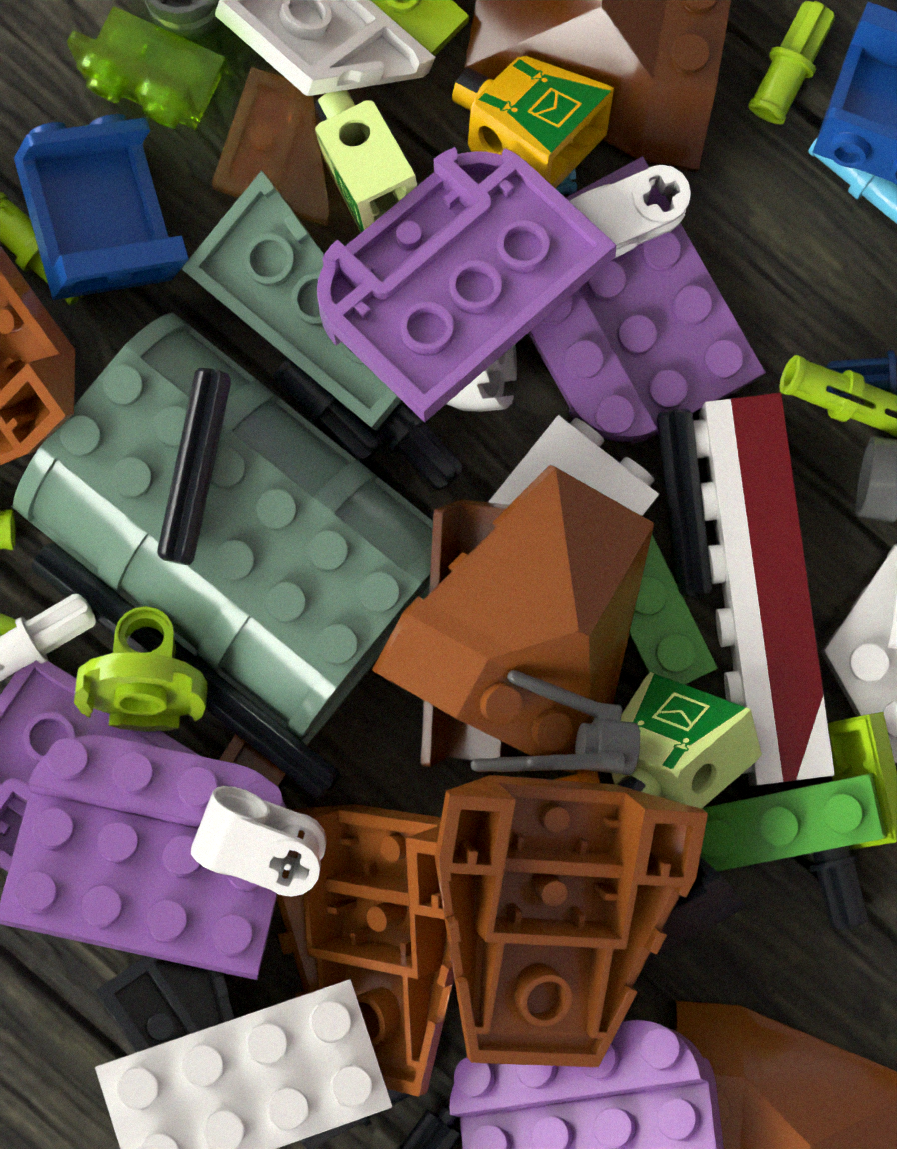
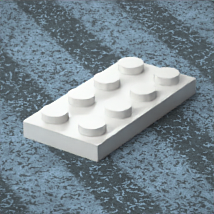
(250, 1079)

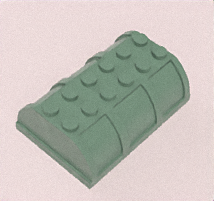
(297, 540)

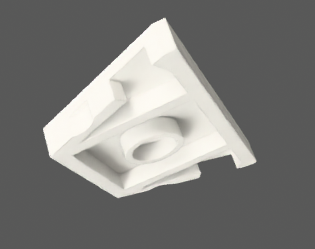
(327, 42)
(860, 650)

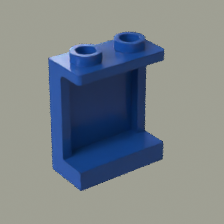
(862, 111)
(96, 207)

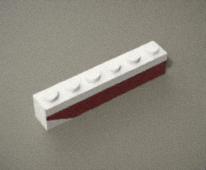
(763, 585)

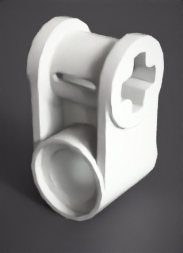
(622, 208)
(252, 842)

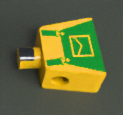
(537, 113)

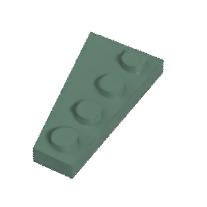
(268, 275)

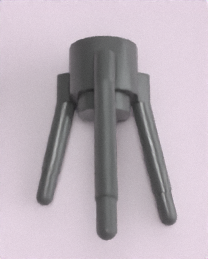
(601, 746)

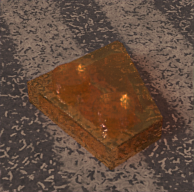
(275, 135)

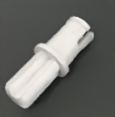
(44, 633)

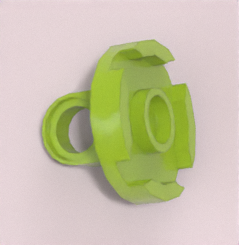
(141, 688)

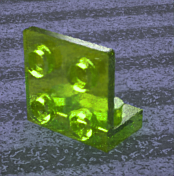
(149, 68)

